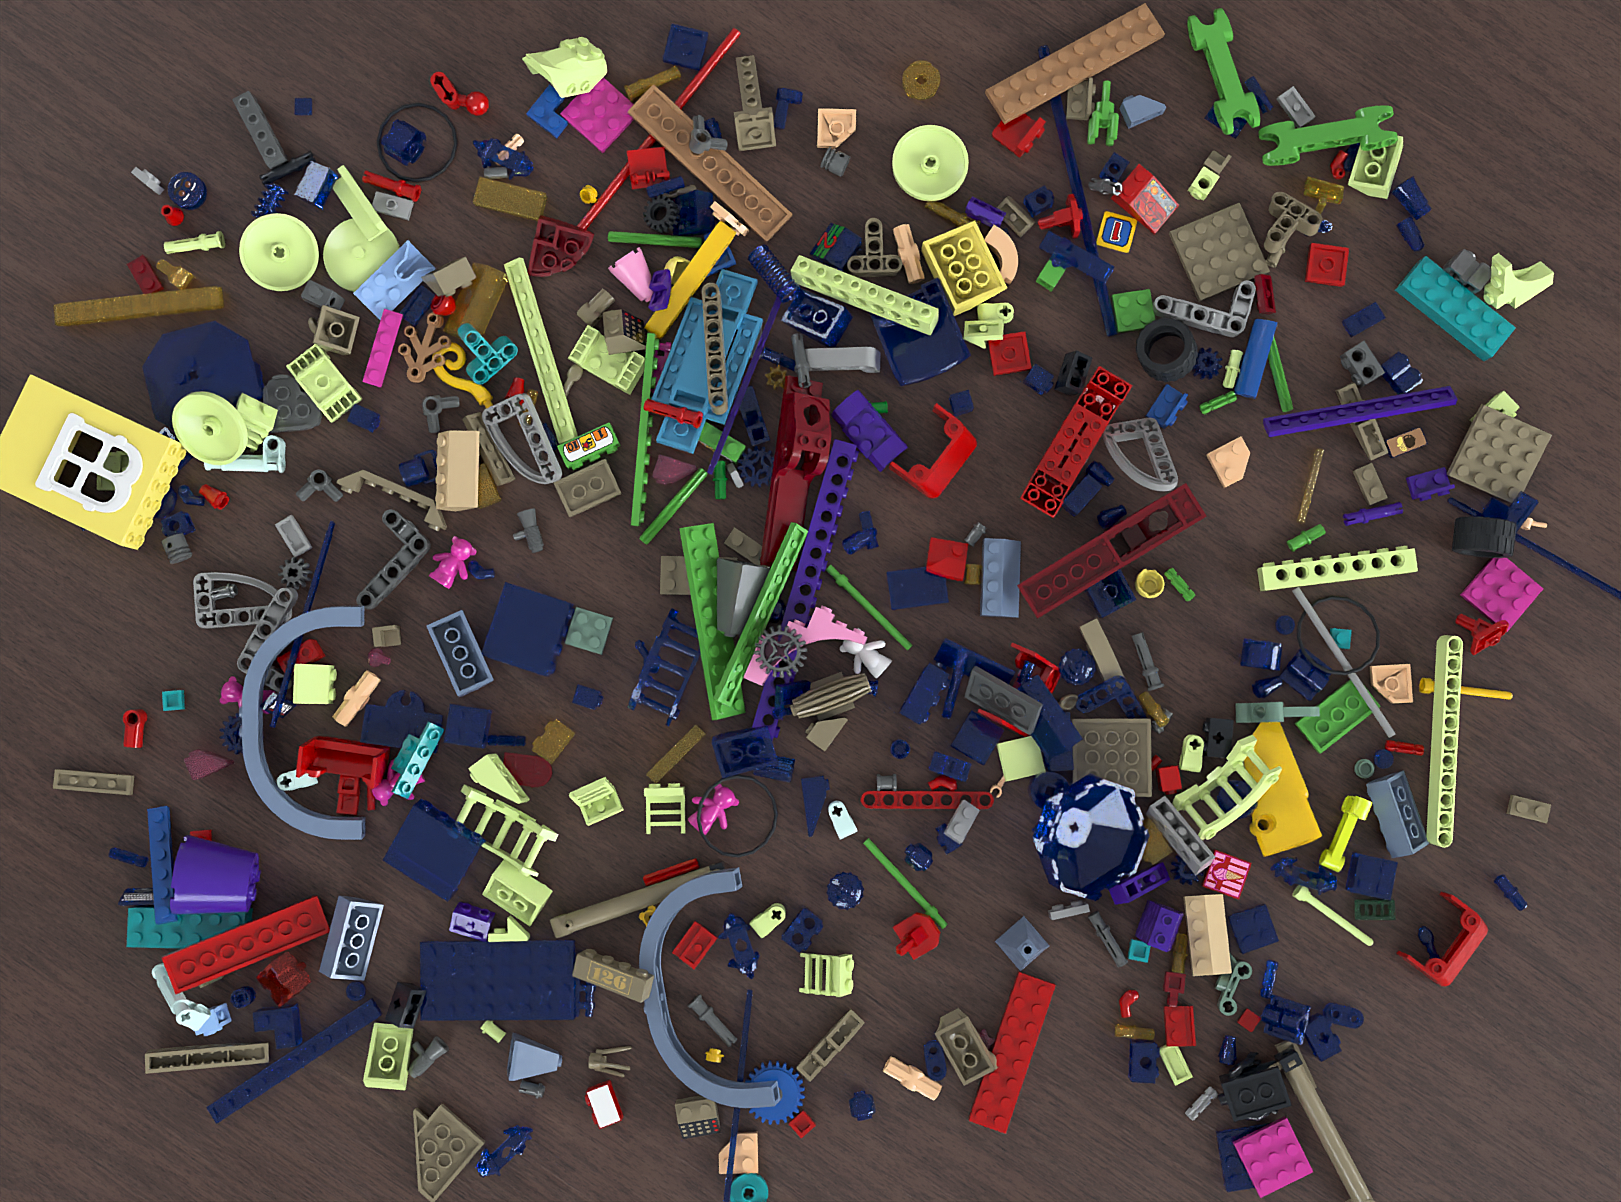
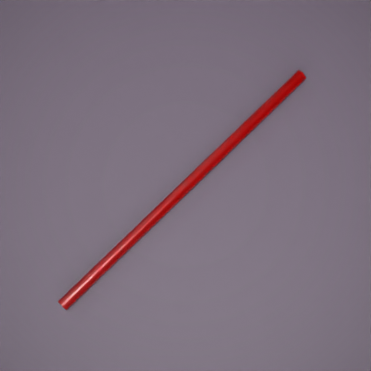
(649, 141)

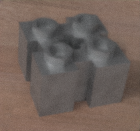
(1468, 271)

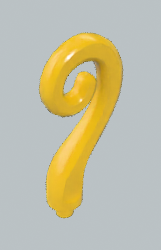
(479, 392)

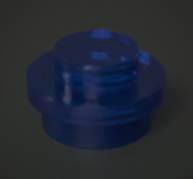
(1285, 625)
(1383, 759)
(355, 991)

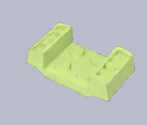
(618, 369)
(324, 383)

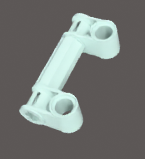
(258, 463)
(186, 1011)

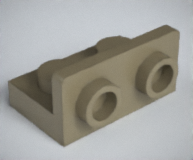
(1079, 100)

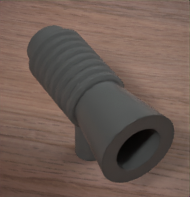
(531, 530)
(426, 1057)

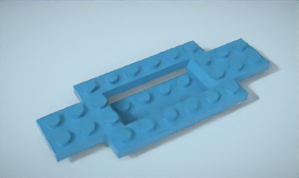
(685, 371)

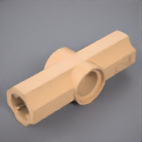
(908, 253)
(356, 698)
(912, 1078)

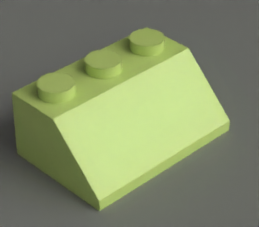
(1376, 169)
(517, 893)

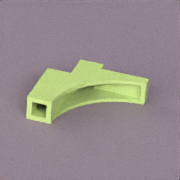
(1515, 286)

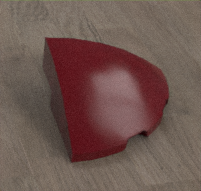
(557, 246)

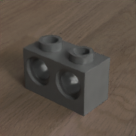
(1366, 361)

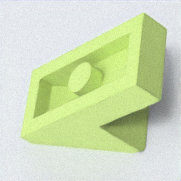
(980, 331)
(514, 933)

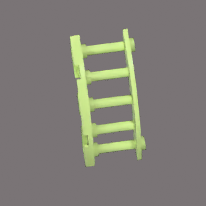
(1218, 777)
(511, 815)

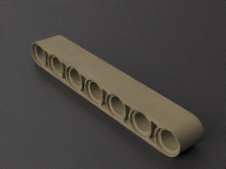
(717, 356)

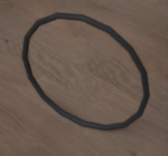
(398, 110)
(1333, 671)
(773, 825)

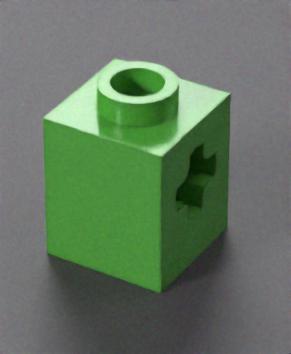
(1050, 276)

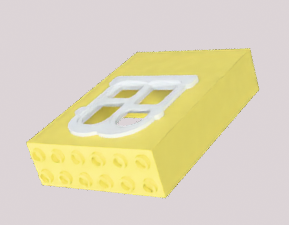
(41, 441)

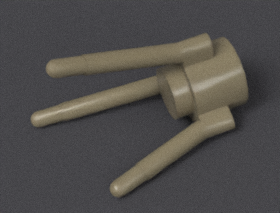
(598, 1061)

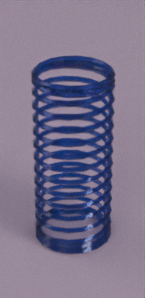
(789, 288)

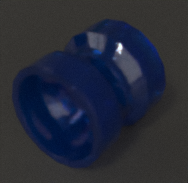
(899, 751)
(247, 996)

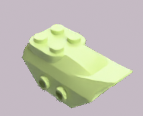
(571, 67)

